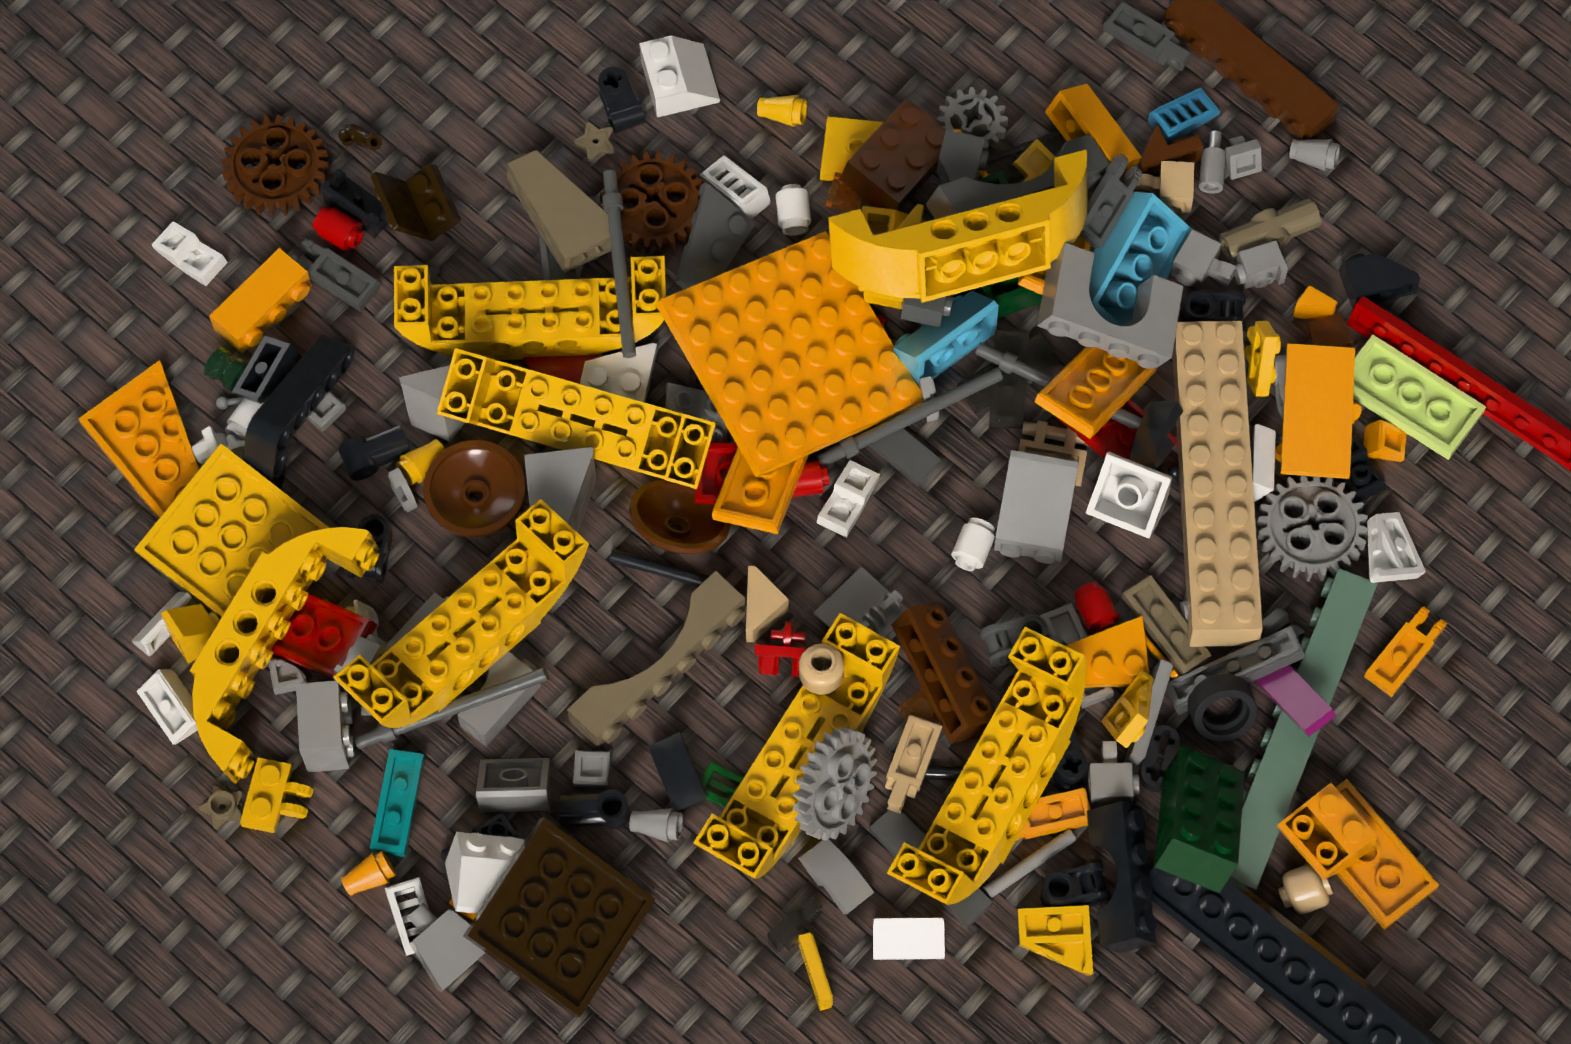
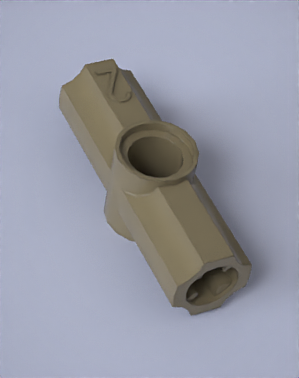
(1271, 226)

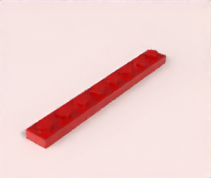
(1500, 403)

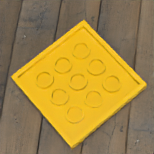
(221, 528)

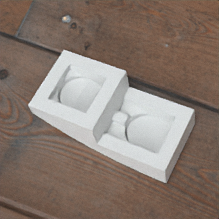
(189, 254)
(848, 498)

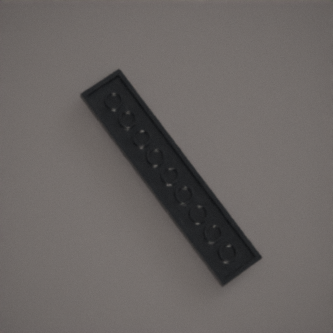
(1287, 963)

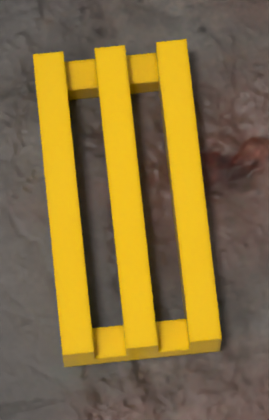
(815, 971)

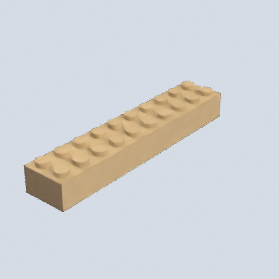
(1216, 485)

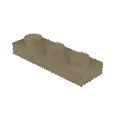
(1165, 625)

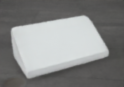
(1263, 460)
(155, 631)
(169, 704)
(908, 938)

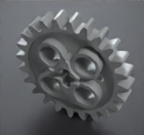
(1319, 554)
(835, 783)

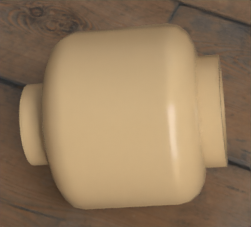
(821, 669)
(1305, 890)

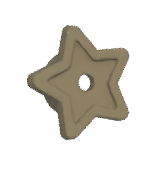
(595, 150)
(219, 798)

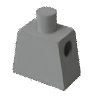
(442, 945)

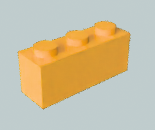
(1081, 113)
(261, 301)

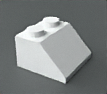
(677, 75)
(1129, 495)
(476, 866)

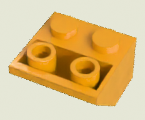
(1328, 832)

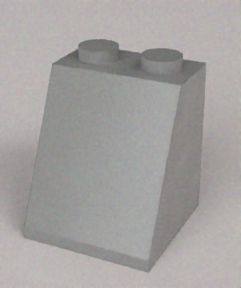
(562, 481)
(1036, 507)

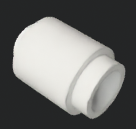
(793, 209)
(241, 417)
(973, 544)

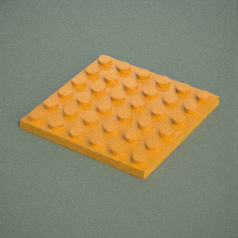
(789, 354)

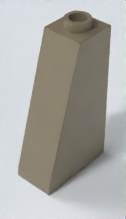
(561, 212)

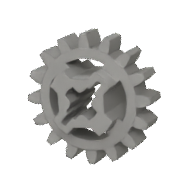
(964, 110)

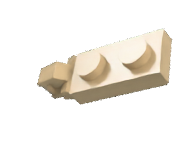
(911, 760)

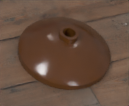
(470, 470)
(672, 519)

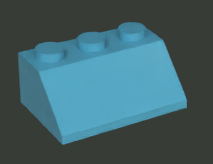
(936, 349)

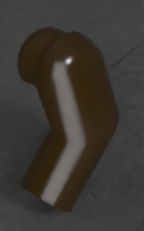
(360, 137)

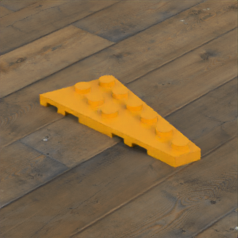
(145, 438)

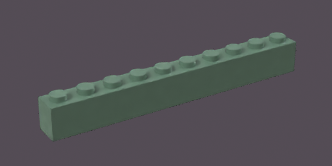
(1287, 745)

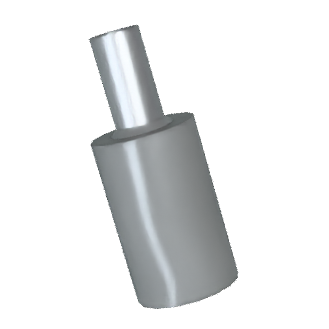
(1212, 165)

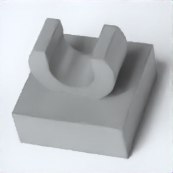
(1243, 157)

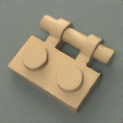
(1043, 431)

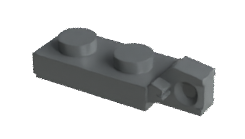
(1146, 36)

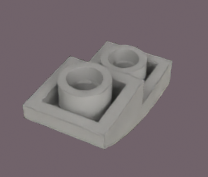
(837, 875)

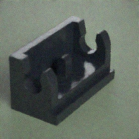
(355, 202)

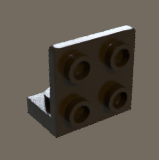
(418, 204)

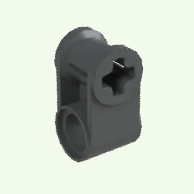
(1007, 635)

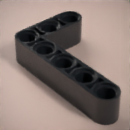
(292, 404)

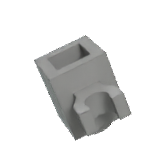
(1199, 260)
(1111, 780)

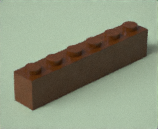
(1252, 66)

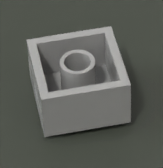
(323, 726)

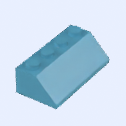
(1137, 248)

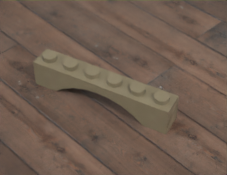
(608, 707)

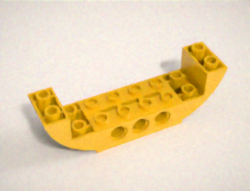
(965, 247)
(525, 316)
(576, 417)
(277, 575)
(472, 625)
(1001, 774)
(760, 815)

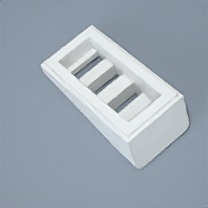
(751, 201)
(398, 890)

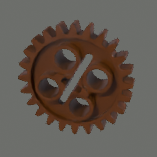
(275, 165)
(671, 182)

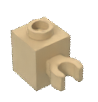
(1172, 186)

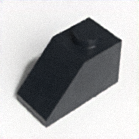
(1377, 278)
(266, 369)

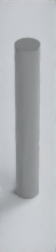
(1029, 863)

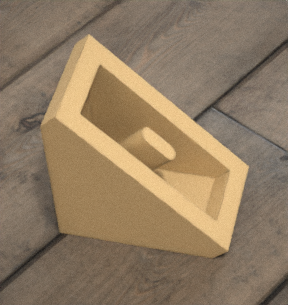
(764, 604)

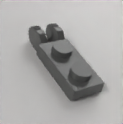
(1109, 201)
(338, 275)

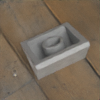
(422, 397)
(513, 785)

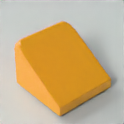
(1314, 305)
(1384, 441)

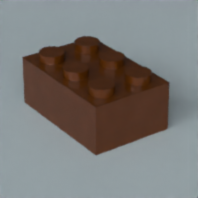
(896, 158)

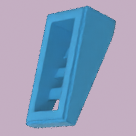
(1181, 129)

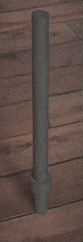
(613, 206)
(1009, 363)
(851, 445)
(456, 706)

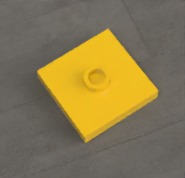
(842, 141)

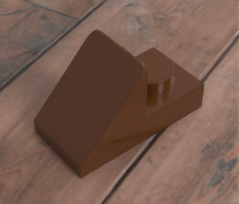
(1180, 150)

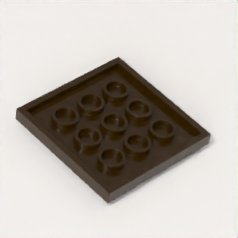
(559, 917)

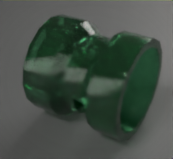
(224, 367)

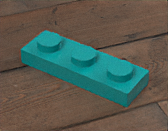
(397, 802)

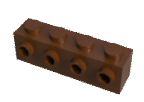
(944, 671)

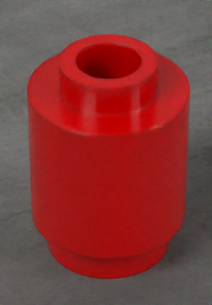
(338, 228)
(812, 479)
(1096, 608)

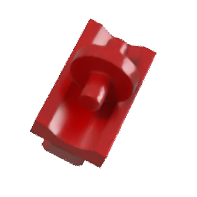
(769, 654)

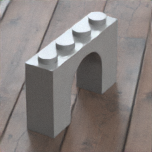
(1070, 312)
(489, 718)

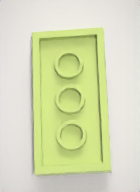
(1413, 397)

